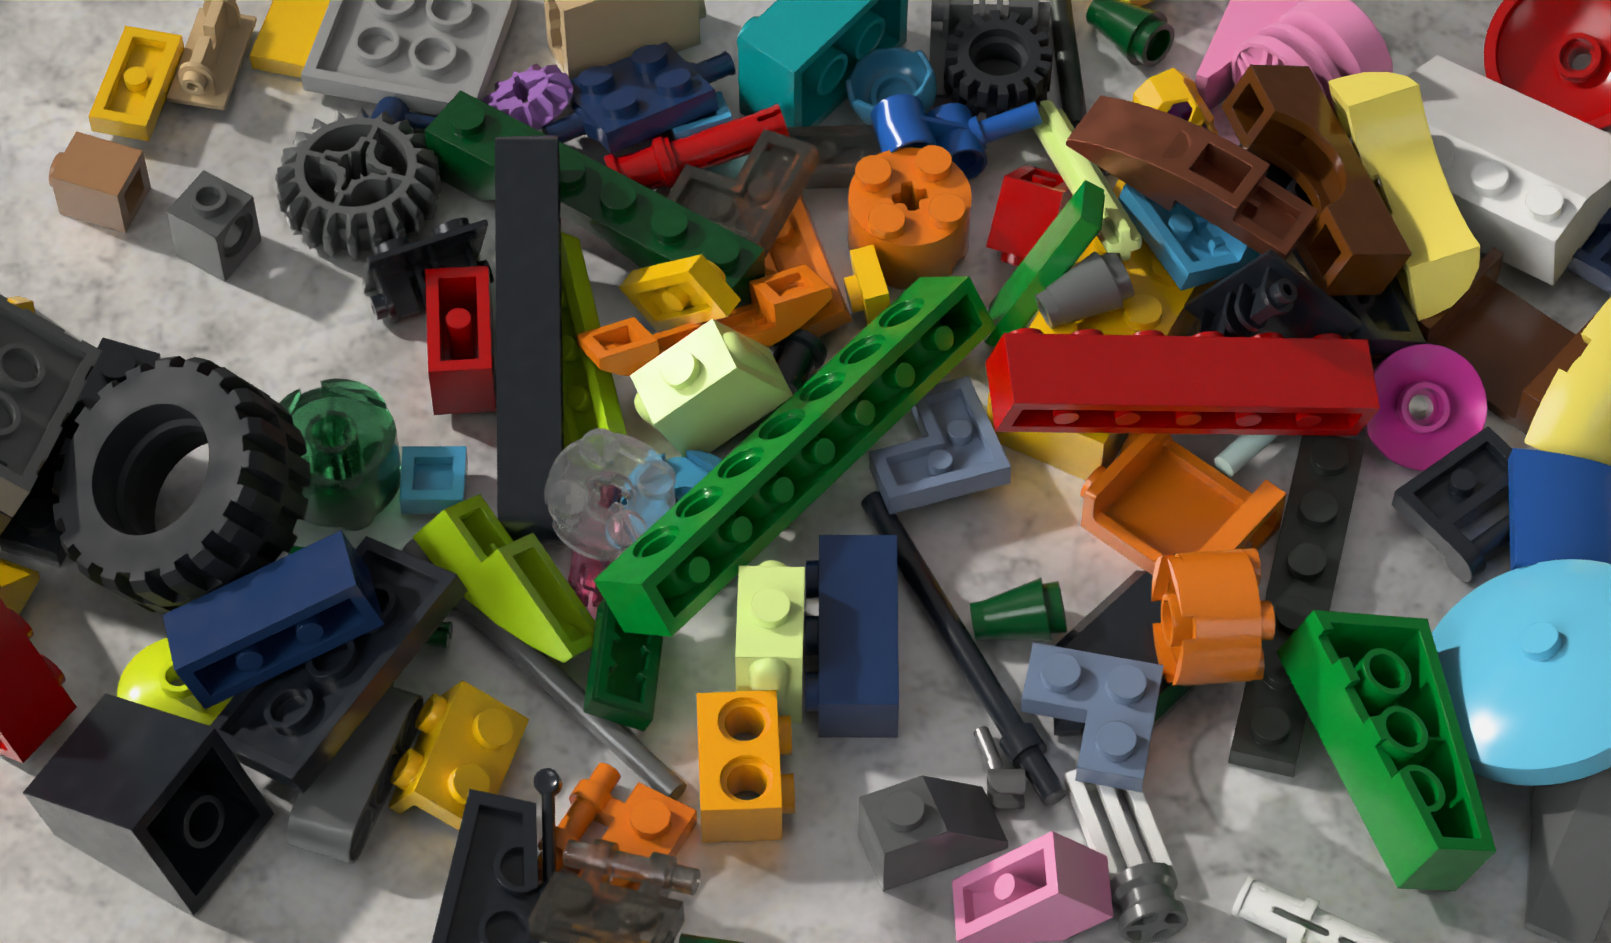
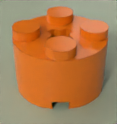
(912, 211)
(1211, 617)

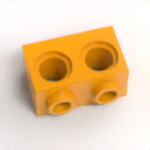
(739, 766)

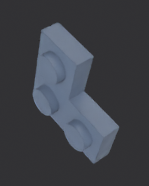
(952, 458)
(1108, 695)

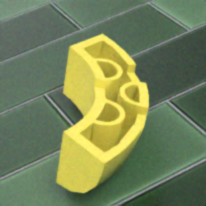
(1393, 140)
(1577, 404)

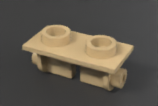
(212, 55)

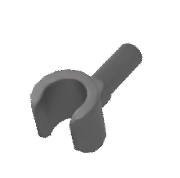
(1004, 786)

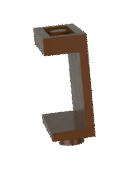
(1506, 343)

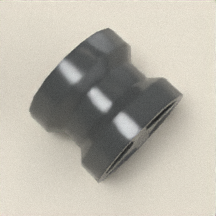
(1148, 902)

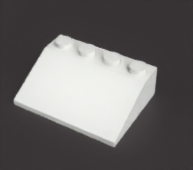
(1516, 167)

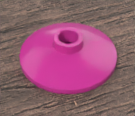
(1453, 401)

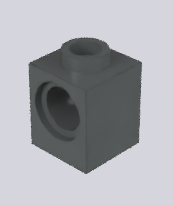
(214, 225)

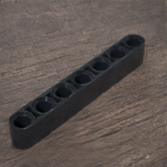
(528, 331)

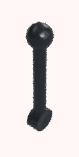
(548, 785)

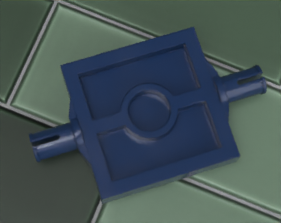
(640, 97)

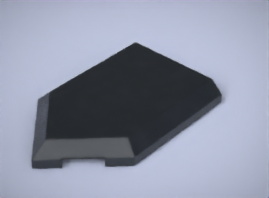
(1123, 629)

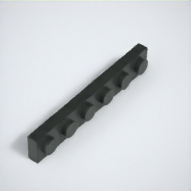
(1299, 582)

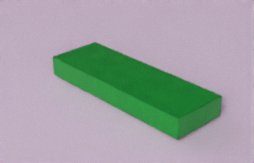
(1047, 260)

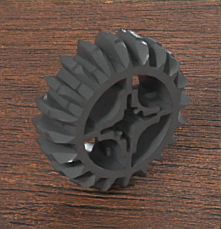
(354, 169)

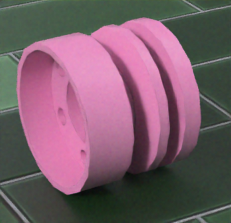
(1322, 34)

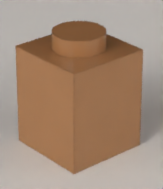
(100, 181)

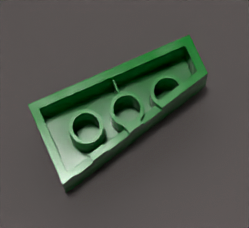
(1394, 741)

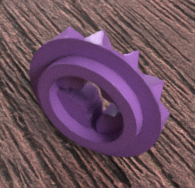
(546, 91)

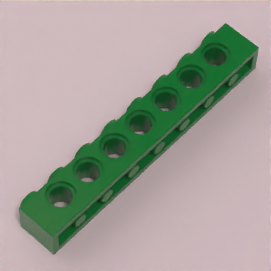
(794, 456)

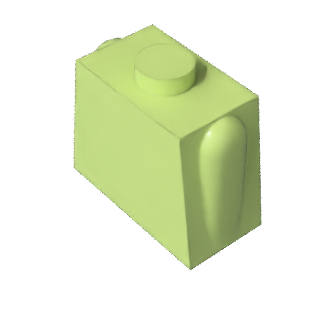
(709, 388)
(771, 633)

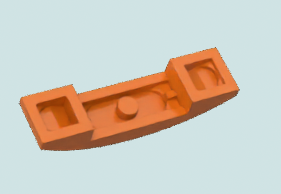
(777, 309)

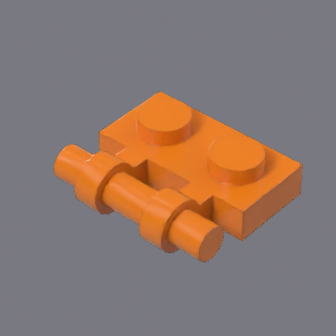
(640, 825)

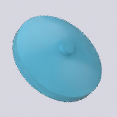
(1533, 672)

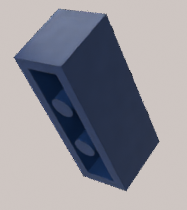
(272, 620)
(854, 636)

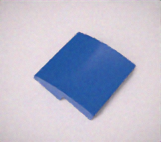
(1558, 508)

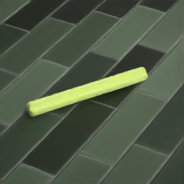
(1117, 231)

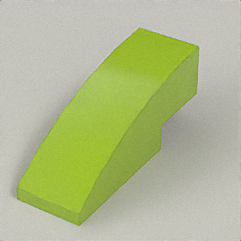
(509, 579)

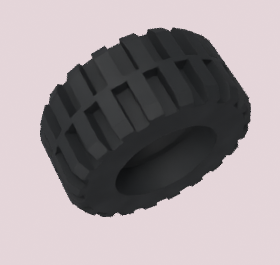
(131, 446)

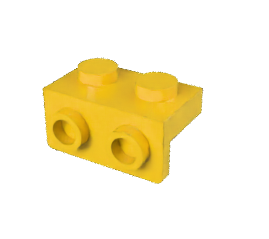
(461, 747)

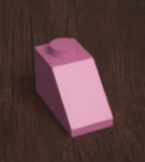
(1034, 894)

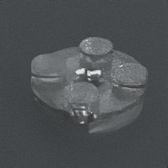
(605, 460)

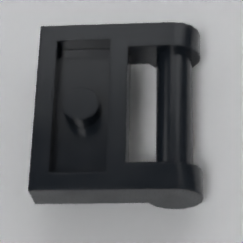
(1454, 495)

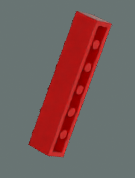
(1181, 383)

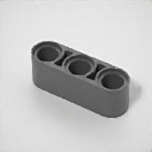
(352, 789)

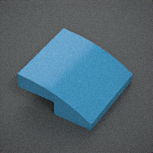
(1184, 241)

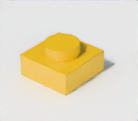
(866, 287)

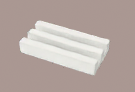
(1092, 830)

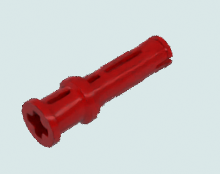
(665, 160)

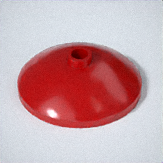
(1534, 48)

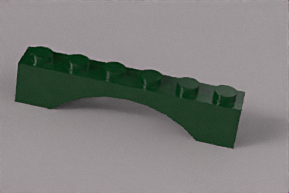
(593, 196)

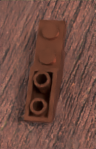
(1192, 166)

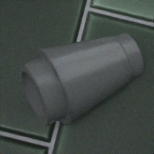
(1086, 290)

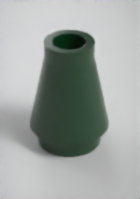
(1133, 30)
(1022, 613)

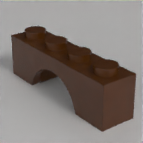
(1290, 123)

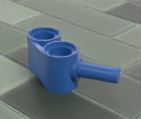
(903, 123)

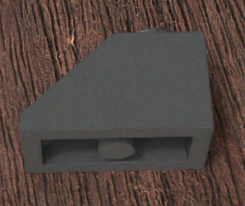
(926, 828)

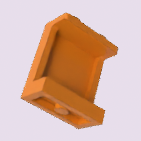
(1172, 502)

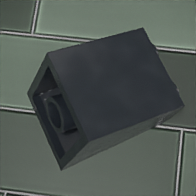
(151, 799)

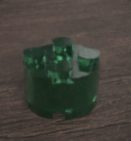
(349, 452)

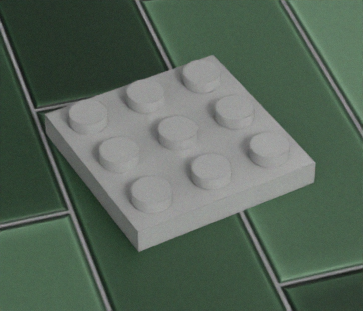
(408, 50)

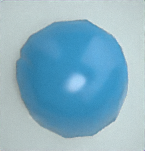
(890, 73)

